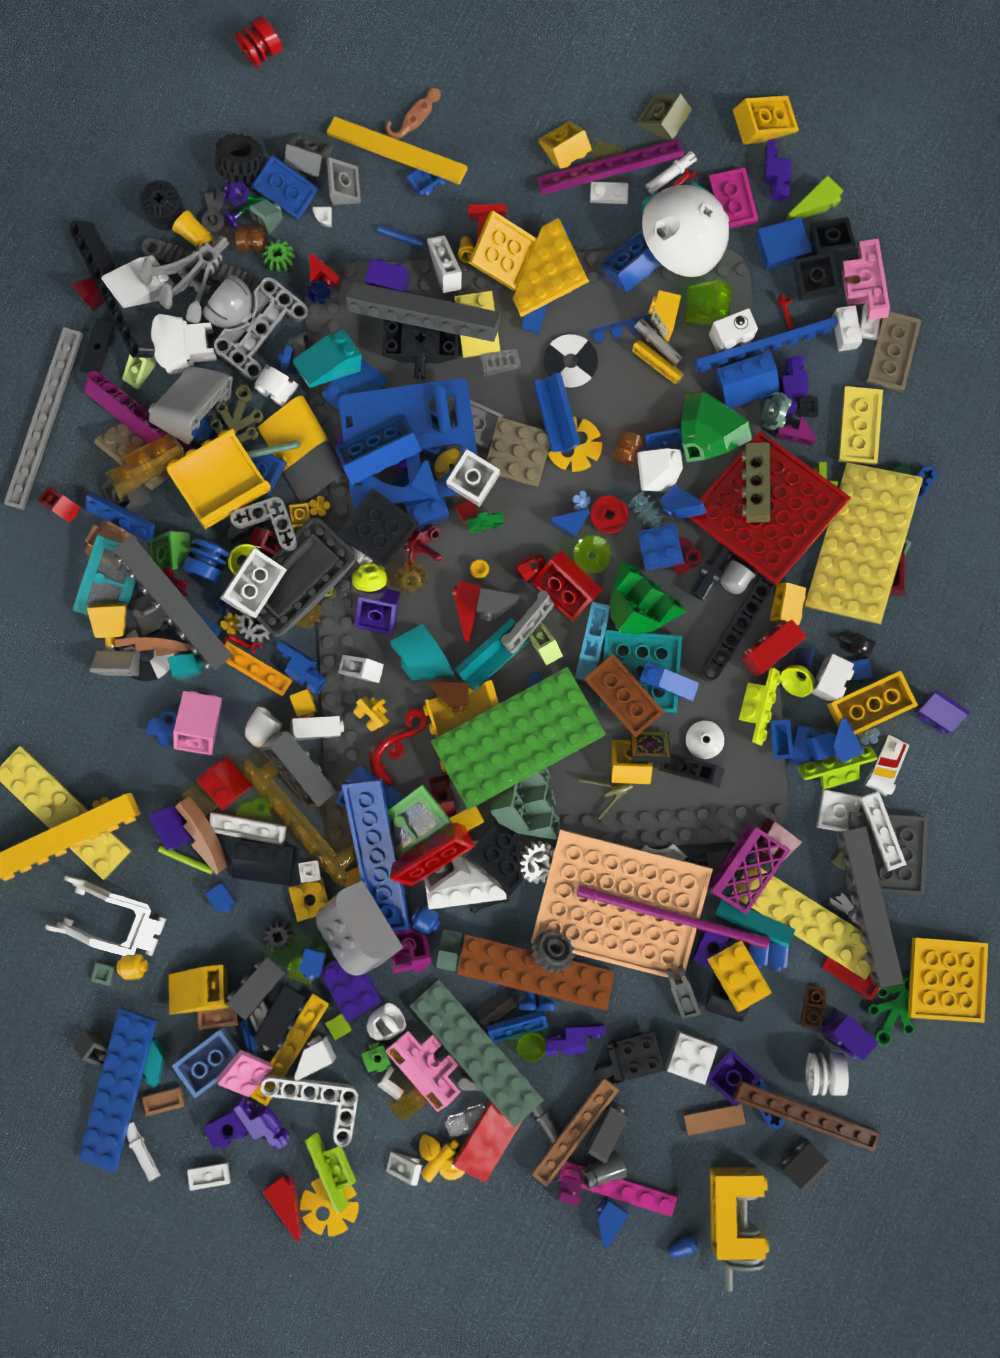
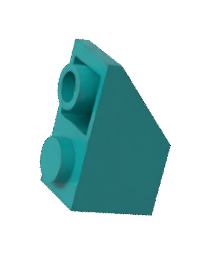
(155, 1064)

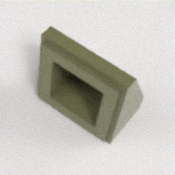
(837, 859)

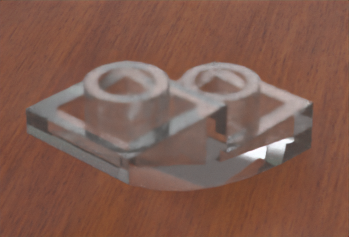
(464, 1122)

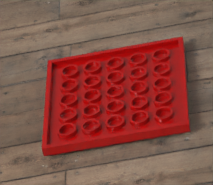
(799, 512)

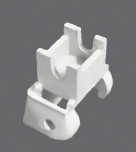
(179, 342)

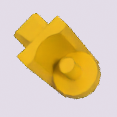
(374, 710)

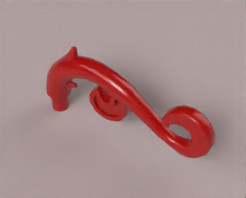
(393, 740)

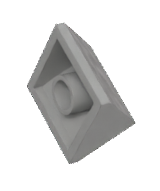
(343, 182)

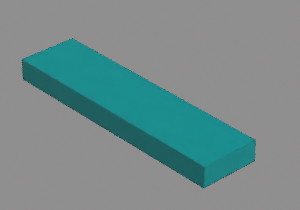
(756, 923)

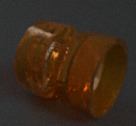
(250, 239)
(628, 446)

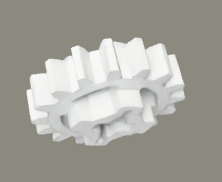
(540, 853)

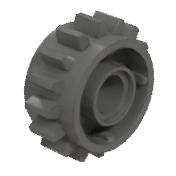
(546, 958)

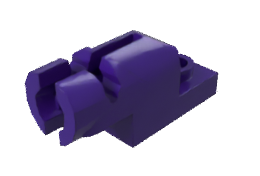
(776, 172)
(795, 383)
(574, 1039)
(262, 1123)

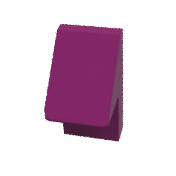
(801, 434)
(569, 1191)

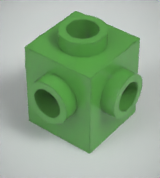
(370, 1059)

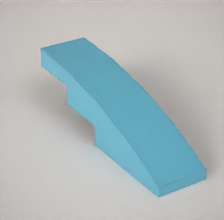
(592, 640)

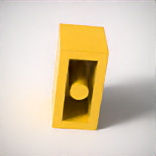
(788, 603)

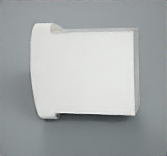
(388, 1086)

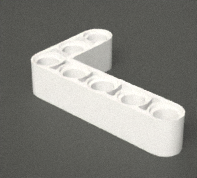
(317, 1096)

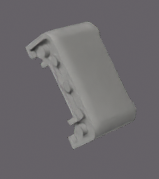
(189, 401)

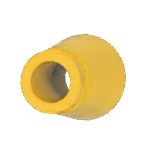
(465, 249)

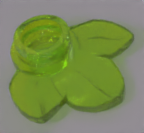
(251, 811)

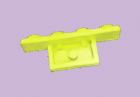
(758, 705)

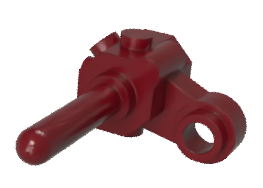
(418, 543)

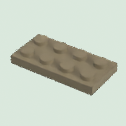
(893, 351)
(120, 441)

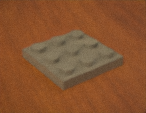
(518, 451)

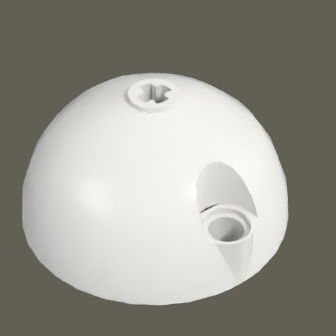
(696, 227)

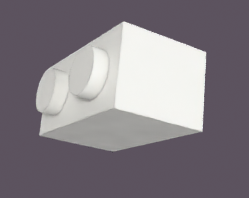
(848, 329)

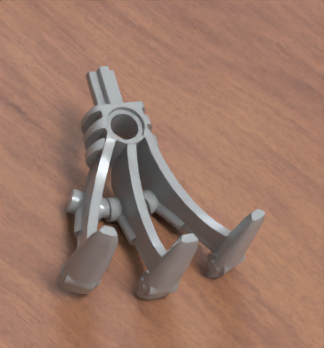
(166, 294)

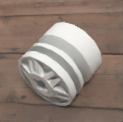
(831, 1073)

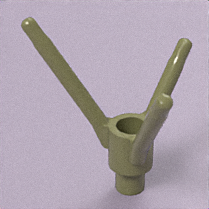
(616, 790)

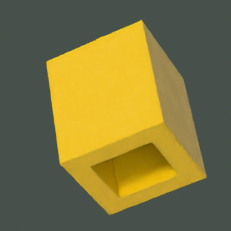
(303, 704)

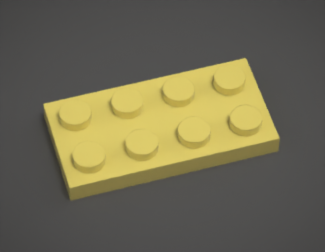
(860, 425)

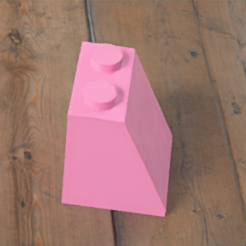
(197, 722)

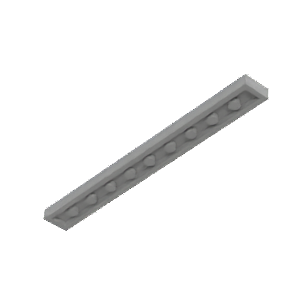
(43, 418)

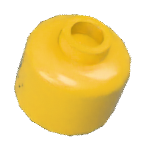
(132, 966)

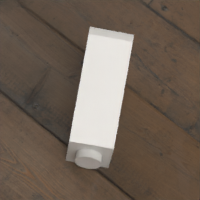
(316, 727)

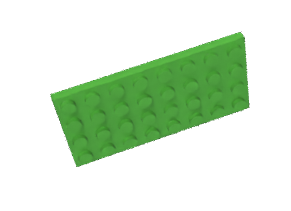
(518, 738)

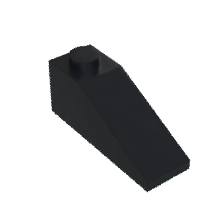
(694, 770)

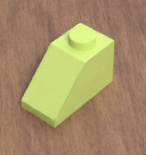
(138, 370)
(545, 644)

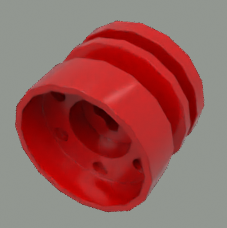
(259, 41)

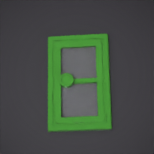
(416, 820)

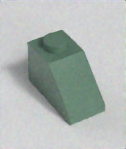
(266, 215)

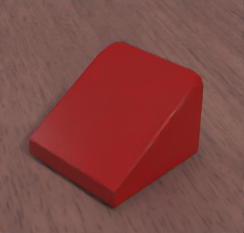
(466, 511)

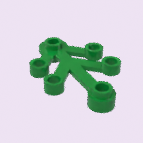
(897, 1007)

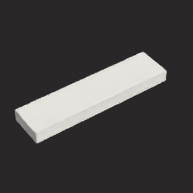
(247, 828)
(882, 831)

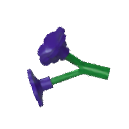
(238, 194)

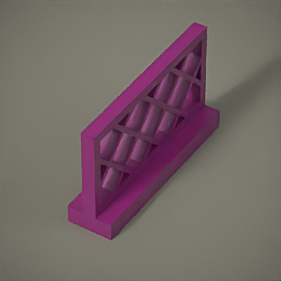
(733, 863)

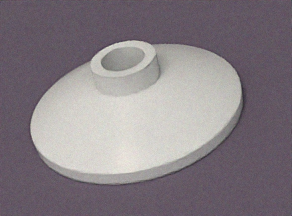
(697, 746)

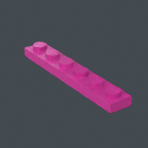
(626, 1191)

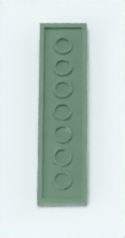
(476, 1053)

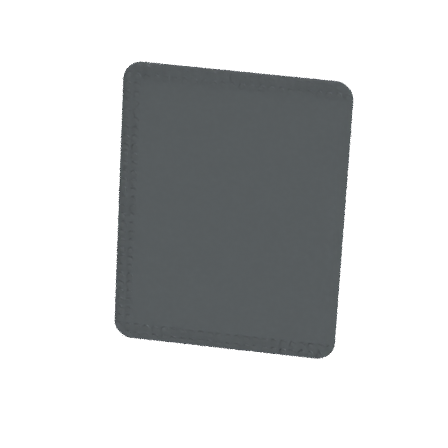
(618, 398)

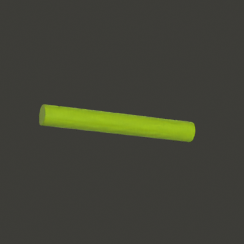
(185, 859)

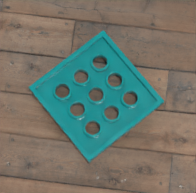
(651, 642)

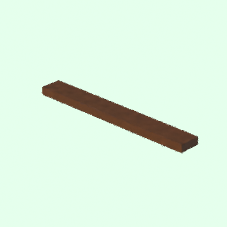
(806, 1115)

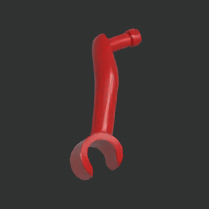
(687, 175)
(782, 302)
(242, 643)

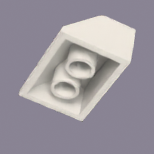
(253, 583)

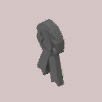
(213, 219)
(844, 904)

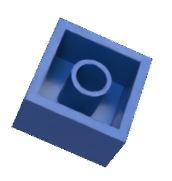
(660, 547)

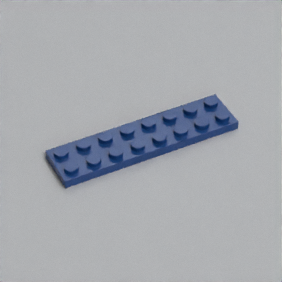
(376, 848)
(117, 1089)

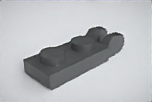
(683, 994)

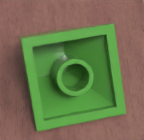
(170, 549)

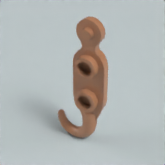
(416, 115)

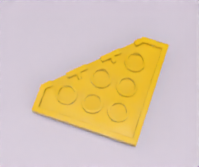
(550, 271)

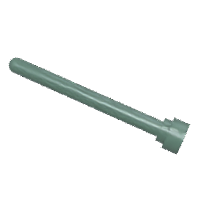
(274, 449)

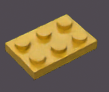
(739, 976)

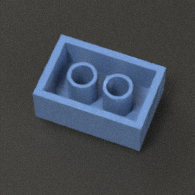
(206, 1062)

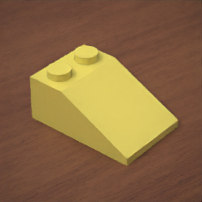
(472, 346)

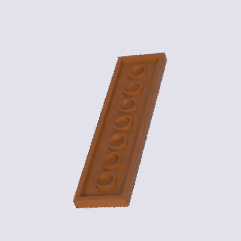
(517, 969)

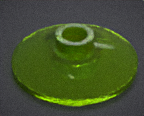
(595, 545)

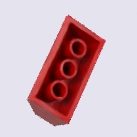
(431, 855)

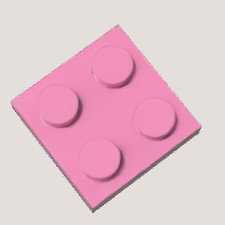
(244, 1073)

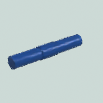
(401, 236)

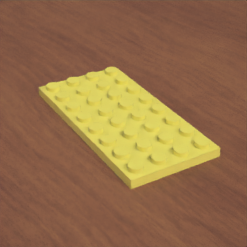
(864, 543)

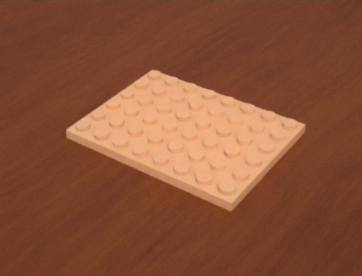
(612, 931)

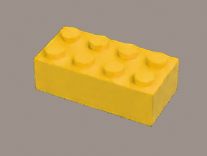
(874, 703)

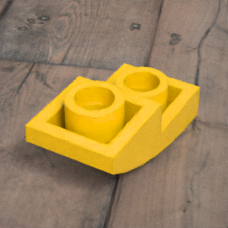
(299, 515)

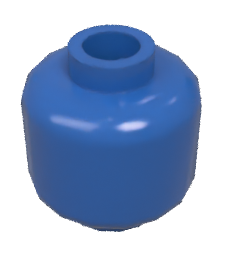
(425, 920)

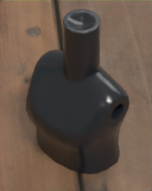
(858, 644)

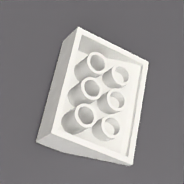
(472, 890)

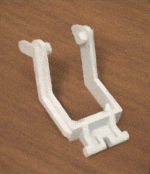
(141, 930)

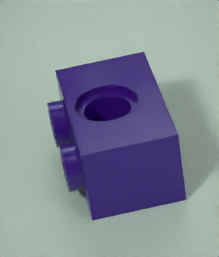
(701, 951)
(218, 1136)

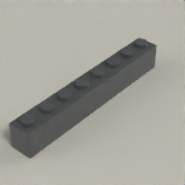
(423, 311)
(172, 603)
(870, 907)

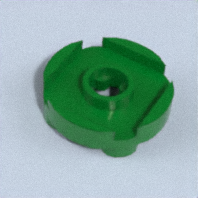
(485, 521)

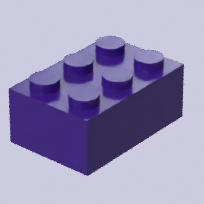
(351, 992)
(848, 1035)

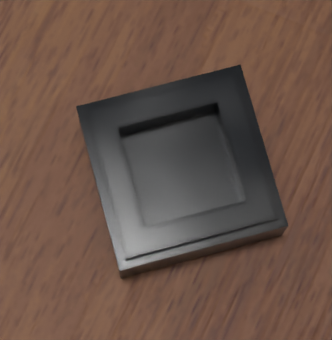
(808, 406)

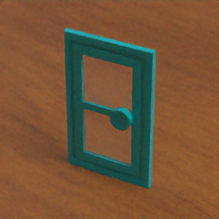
(103, 578)

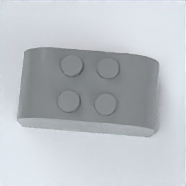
(357, 930)

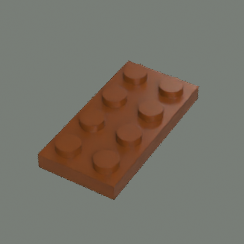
(624, 695)

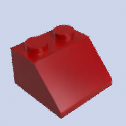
(224, 783)

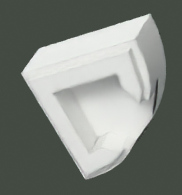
(323, 215)

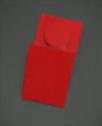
(320, 271)

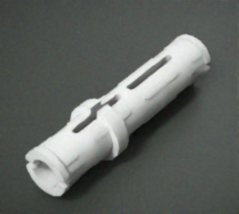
(677, 168)
(141, 1152)

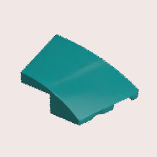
(421, 655)

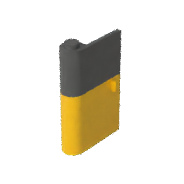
(315, 461)

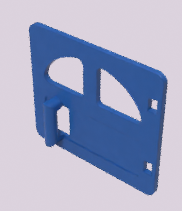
(380, 406)

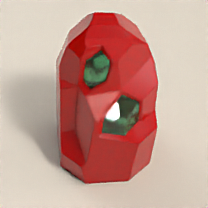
(530, 566)

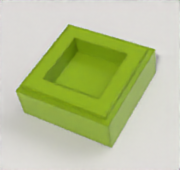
(338, 1026)

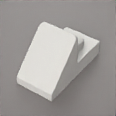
(404, 1167)

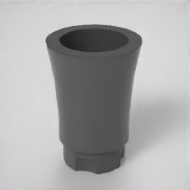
(602, 1173)

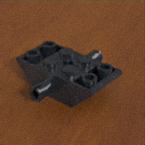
(402, 344)

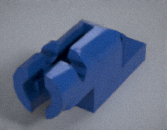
(302, 668)

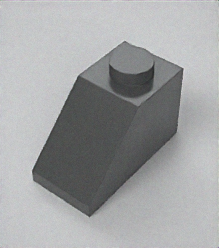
(92, 1049)

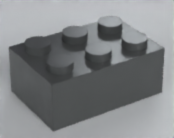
(255, 988)

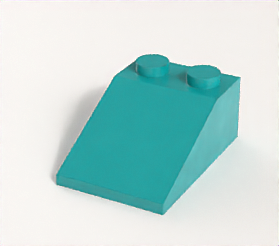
(329, 359)

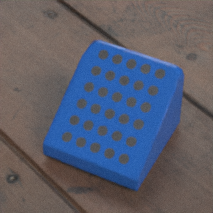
(804, 657)

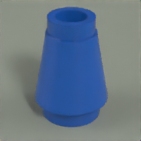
(684, 1246)

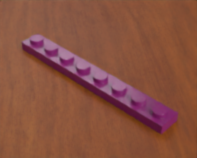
(609, 166)

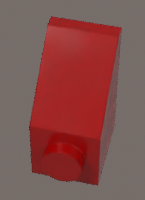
(59, 504)

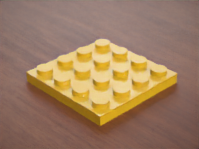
(948, 980)

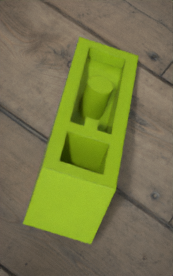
(819, 200)

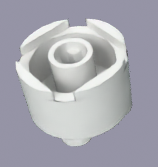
(276, 385)

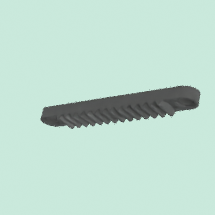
(168, 253)

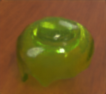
(531, 1046)

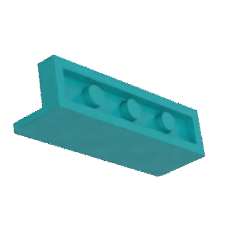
(487, 658)

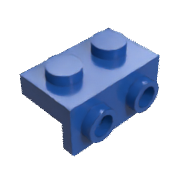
(424, 182)

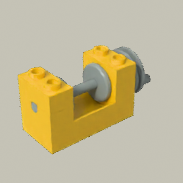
(742, 1244)

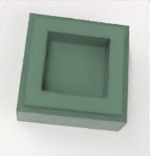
(103, 973)

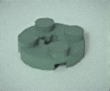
(775, 411)

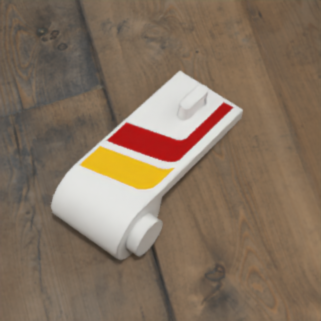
(884, 773)

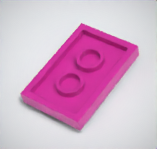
(735, 196)

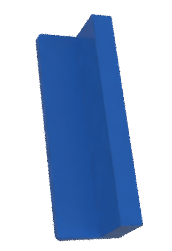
(556, 413)

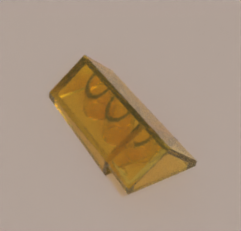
(144, 464)

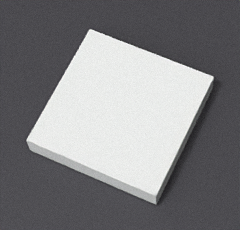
(835, 810)

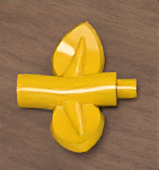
(439, 1159)

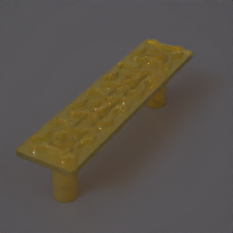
(290, 815)

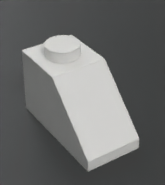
(361, 668)

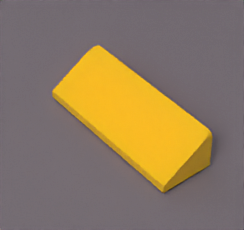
(657, 362)

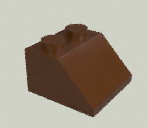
(452, 694)

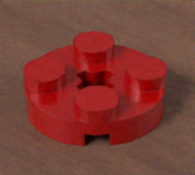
(617, 522)

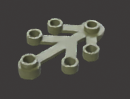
(236, 423)

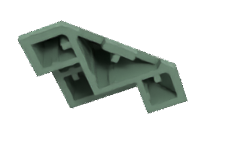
(528, 807)

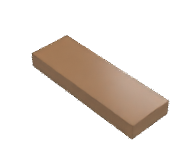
(714, 1119)

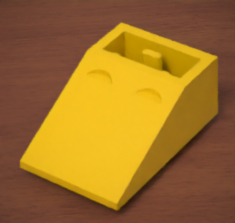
(198, 989)

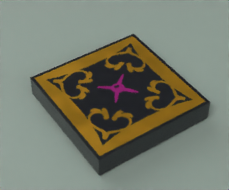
(650, 747)

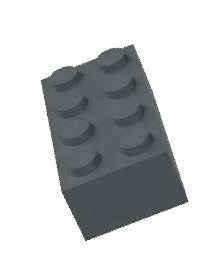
(298, 769)

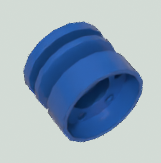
(205, 561)

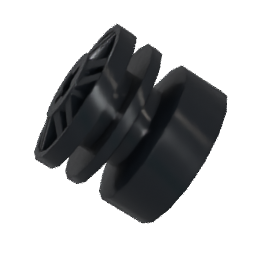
(161, 214)

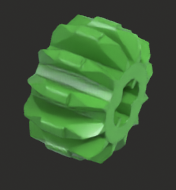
(279, 261)

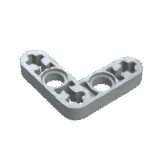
(268, 513)

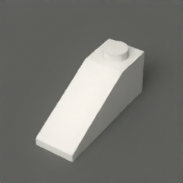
(445, 264)

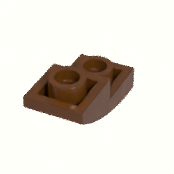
(813, 1007)

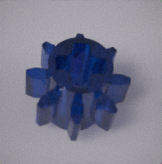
(318, 292)
(220, 602)

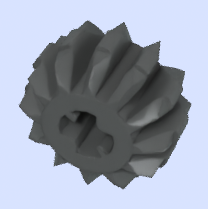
(284, 933)

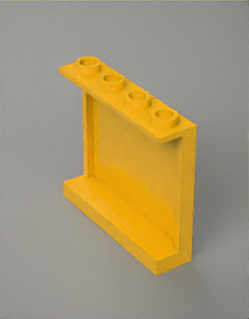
(217, 478)
(445, 720)

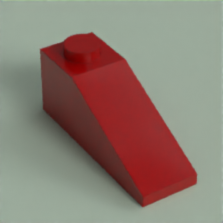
(466, 601)
(284, 1200)

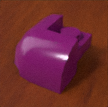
(414, 953)

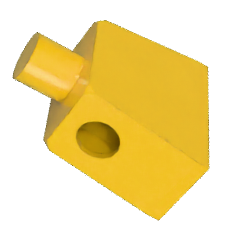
(108, 621)

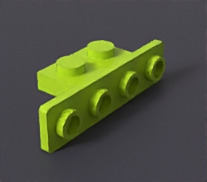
(833, 771)
(332, 1169)

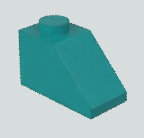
(185, 665)

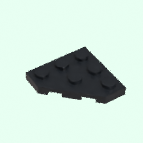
(498, 857)

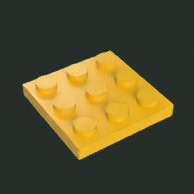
(502, 250)

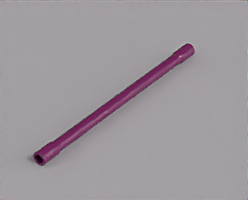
(751, 938)

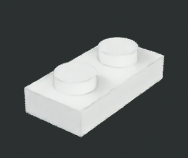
(609, 192)
(209, 1176)

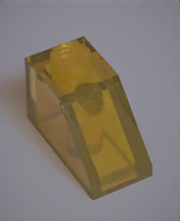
(408, 1103)

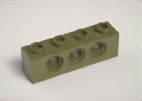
(756, 453)

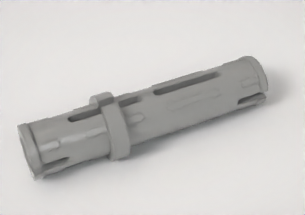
(654, 338)

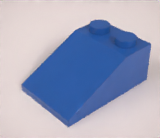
(365, 380)
(427, 510)

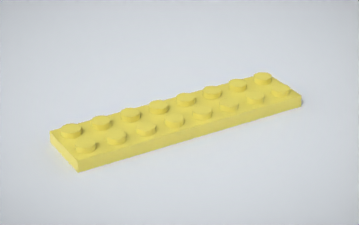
(56, 805)
(811, 922)

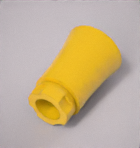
(192, 230)

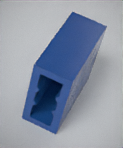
(783, 243)

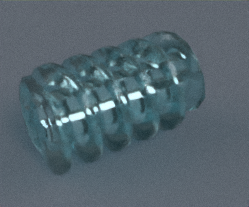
(647, 511)

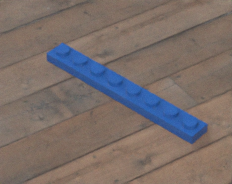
(758, 347)

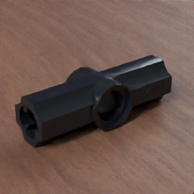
(711, 572)

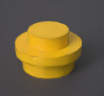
(479, 568)

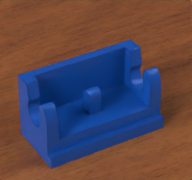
(667, 439)

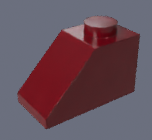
(89, 292)
(265, 541)
(443, 795)

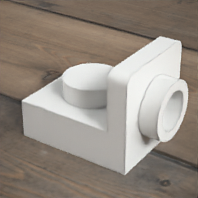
(309, 871)

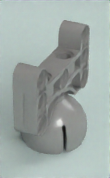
(235, 306)

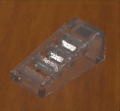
(502, 368)

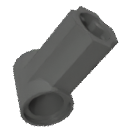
(300, 343)

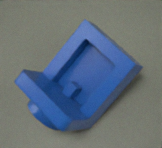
(285, 358)

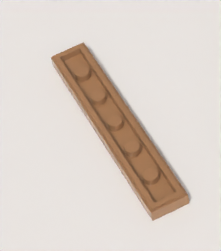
(574, 1132)

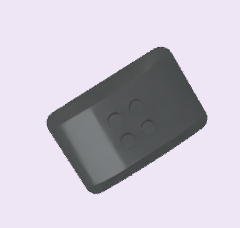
(311, 573)

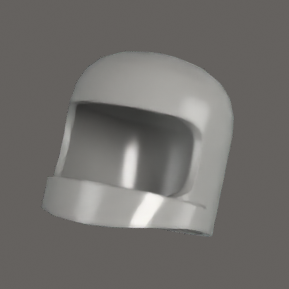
(736, 578)

